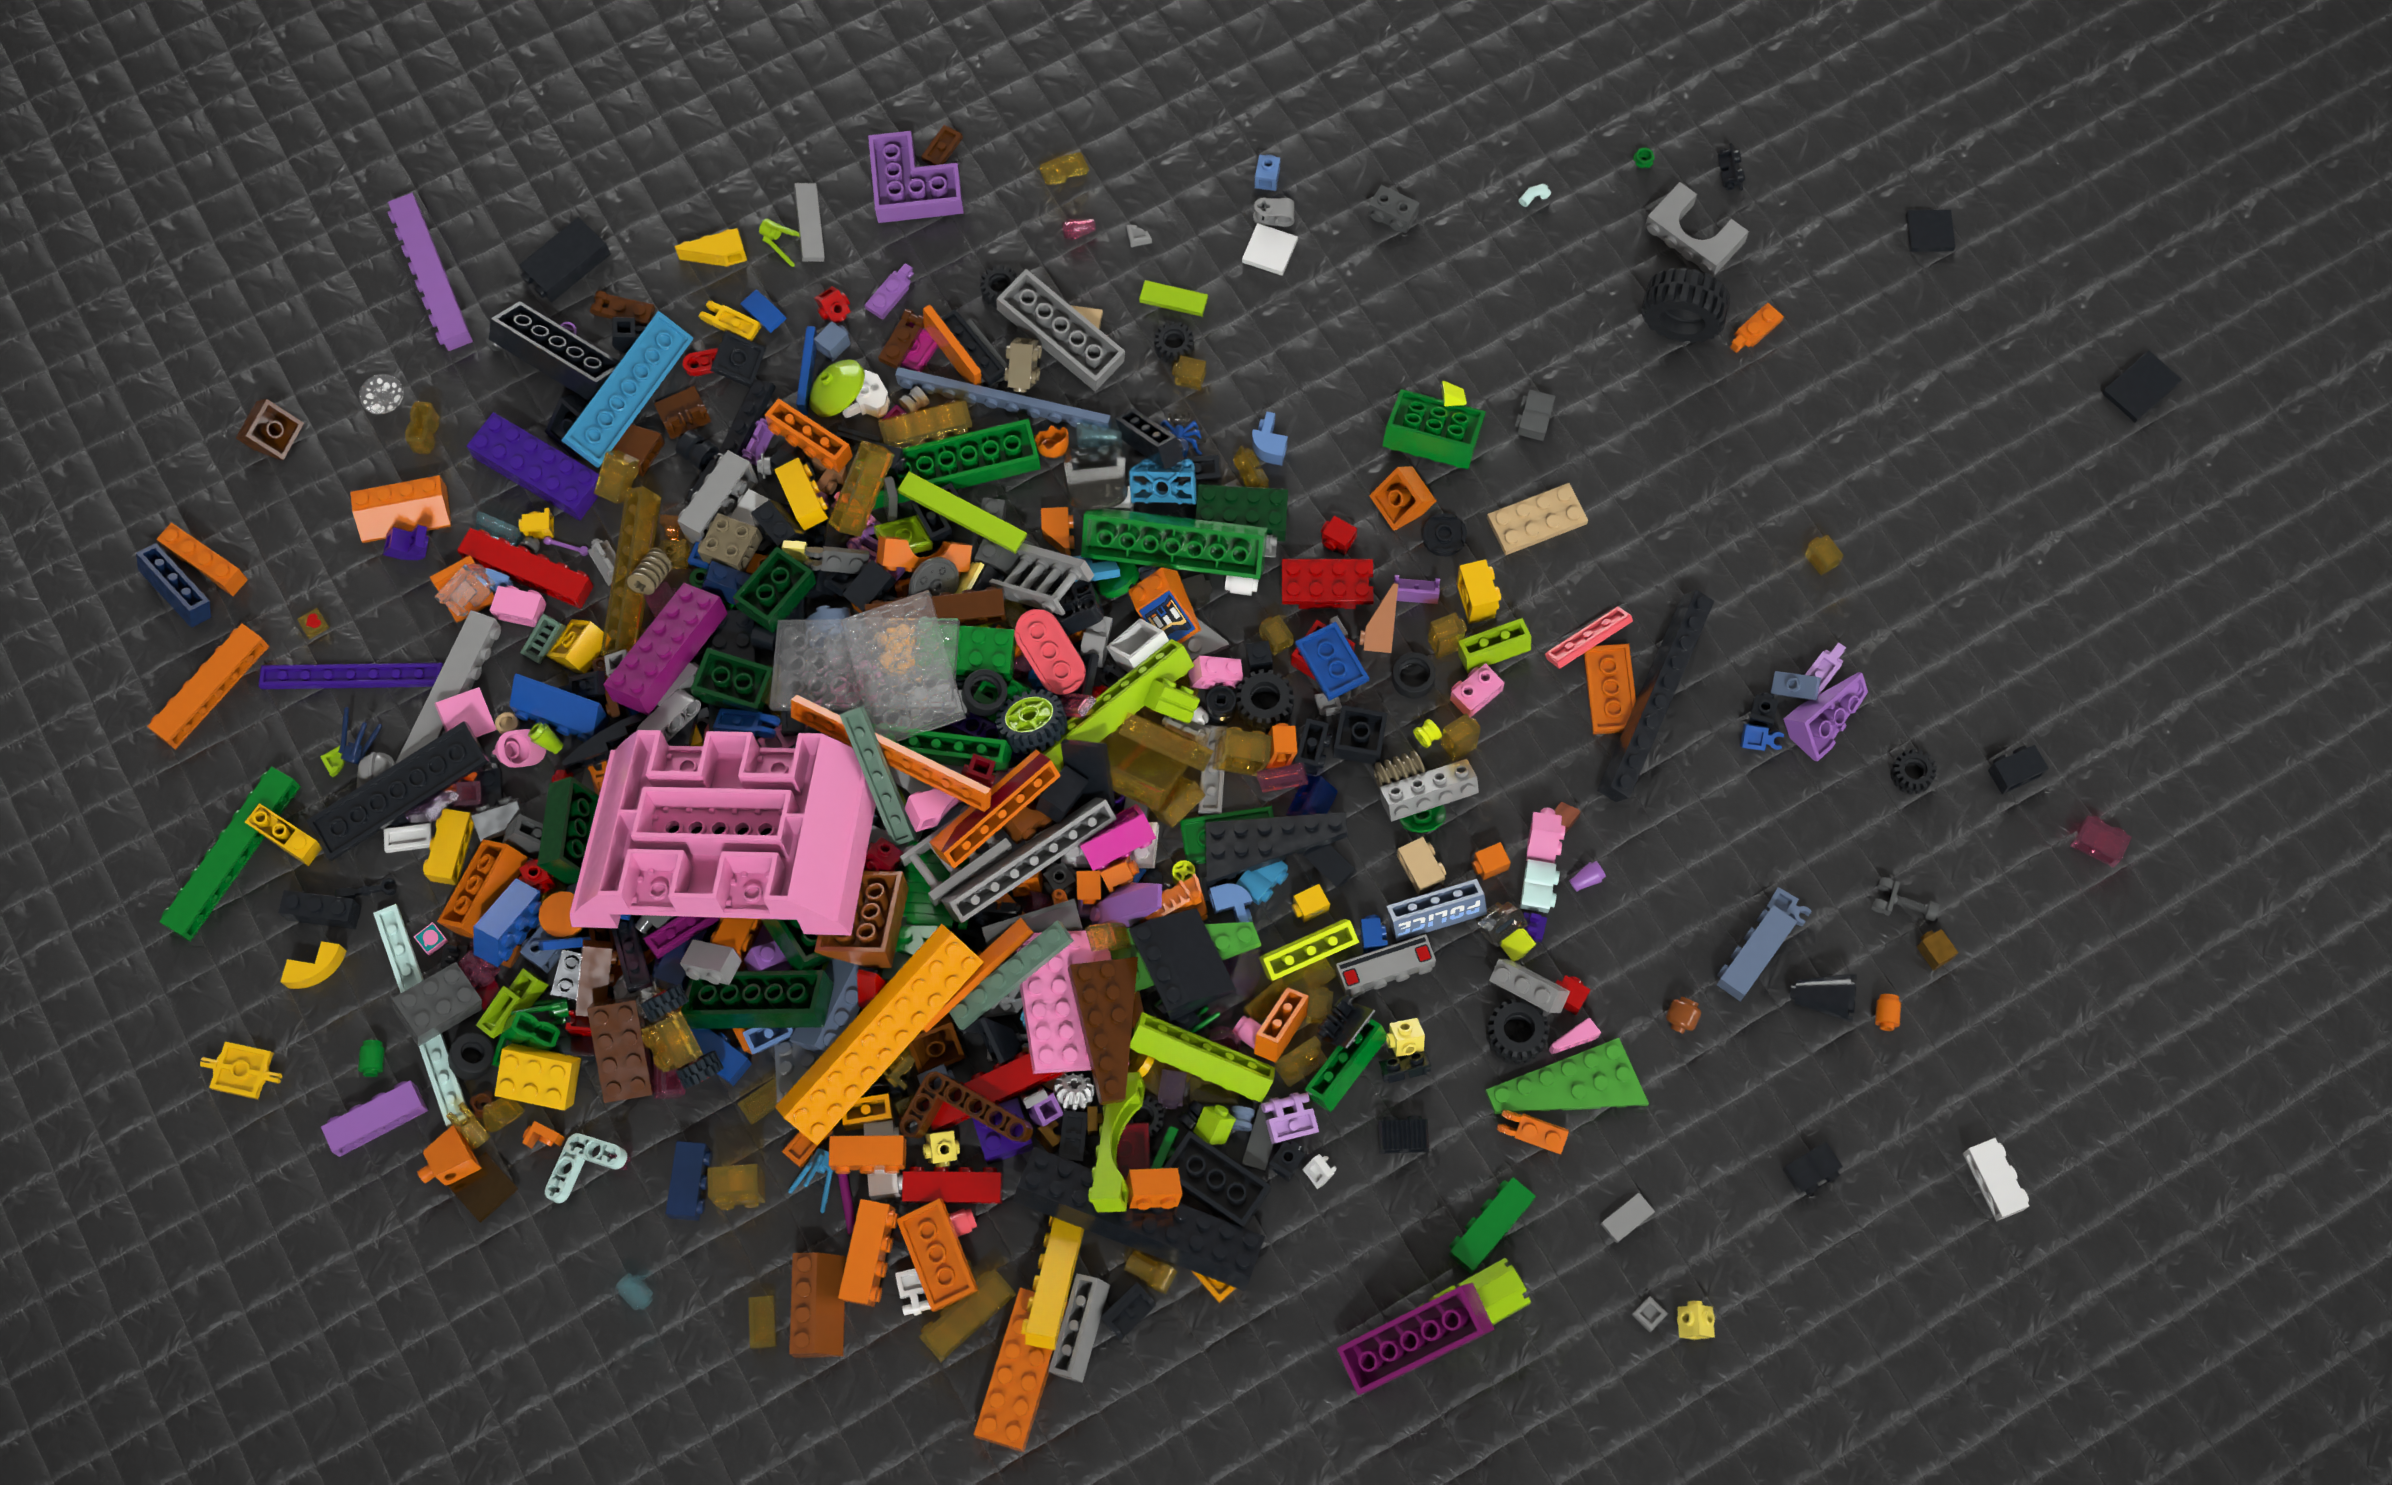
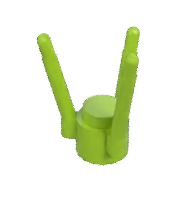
(773, 230)

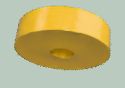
(1140, 1063)

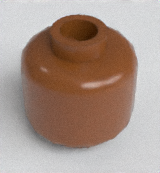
(1683, 1014)

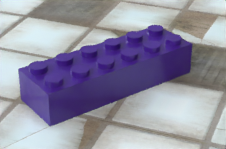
(535, 465)

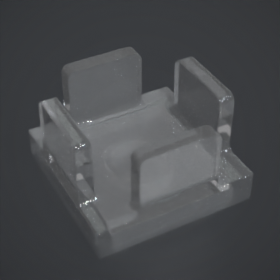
(466, 586)

